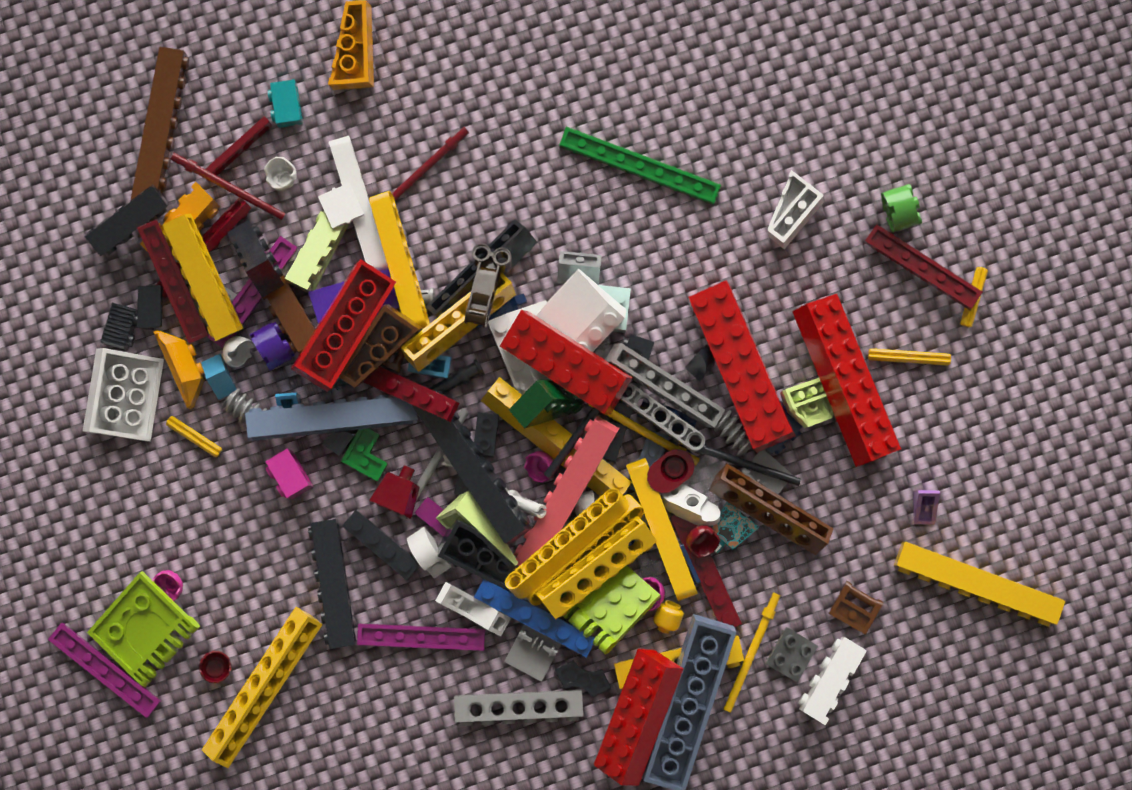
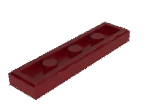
(239, 146)

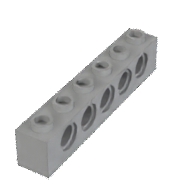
(665, 386)
(464, 702)

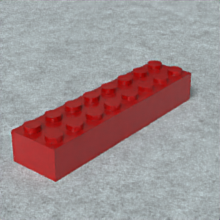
(741, 366)
(846, 380)

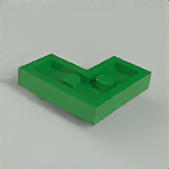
(359, 455)

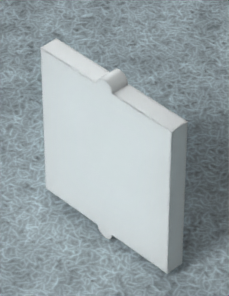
(341, 205)

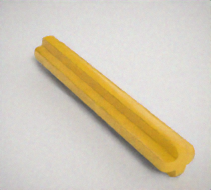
(909, 357)

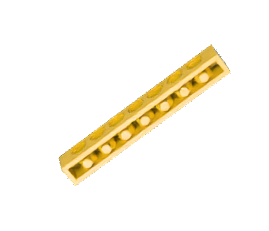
(261, 687)

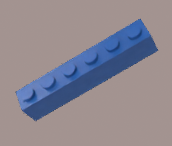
(534, 617)

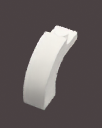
(473, 609)

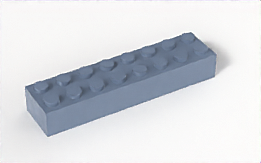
(679, 739)

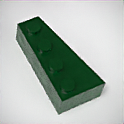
(544, 403)

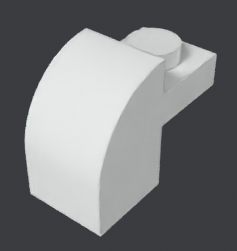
(425, 552)

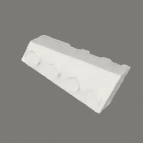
(832, 679)

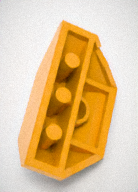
(183, 366)

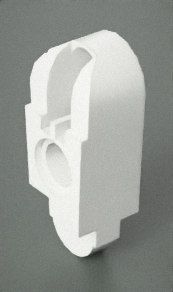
(685, 497)

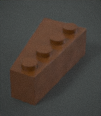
(380, 343)

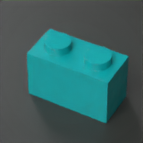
(285, 103)

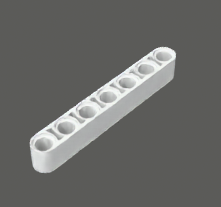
(365, 226)

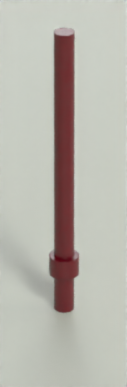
(450, 144)
(190, 166)

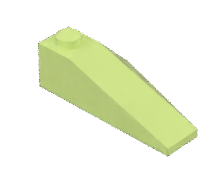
(468, 511)

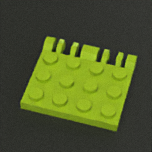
(613, 608)
(139, 626)

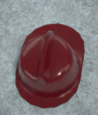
(670, 471)

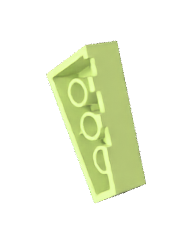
(315, 254)

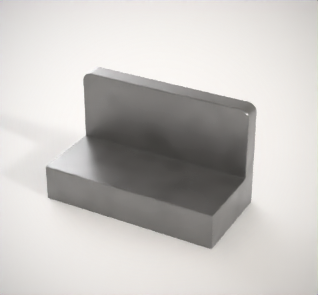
(570, 262)

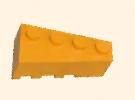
(354, 50)
(197, 204)

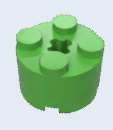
(901, 208)

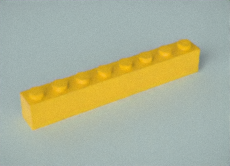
(550, 437)
(979, 583)

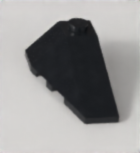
(474, 553)

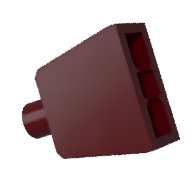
(397, 492)

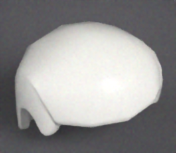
(280, 173)
(237, 351)
(584, 502)

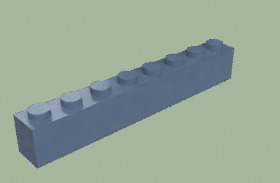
(328, 418)

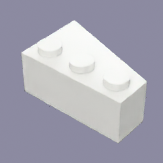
(794, 210)

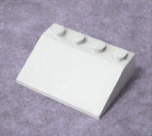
(583, 311)
(521, 374)
(123, 394)

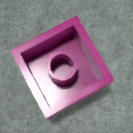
(289, 474)

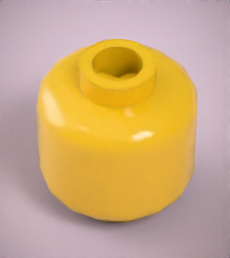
(668, 617)

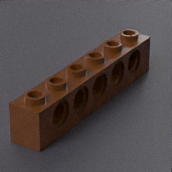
(771, 509)

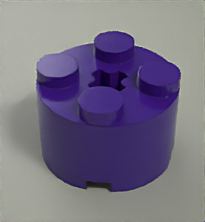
(270, 345)

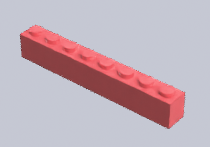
(569, 486)

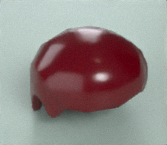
(702, 541)
(215, 667)

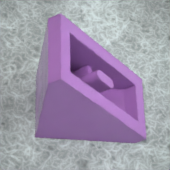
(925, 506)

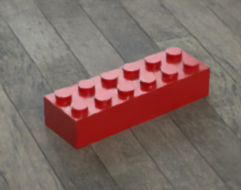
(343, 325)
(566, 362)
(638, 717)

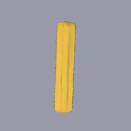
(978, 281)
(193, 436)

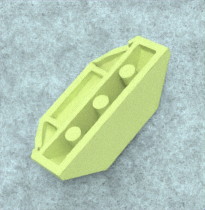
(807, 403)

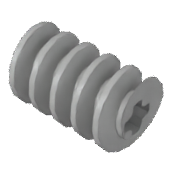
(238, 405)
(734, 433)

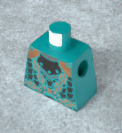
(733, 527)

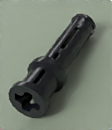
(462, 376)

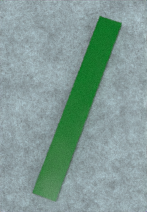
(639, 165)

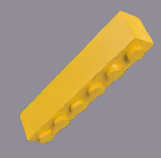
(202, 277)

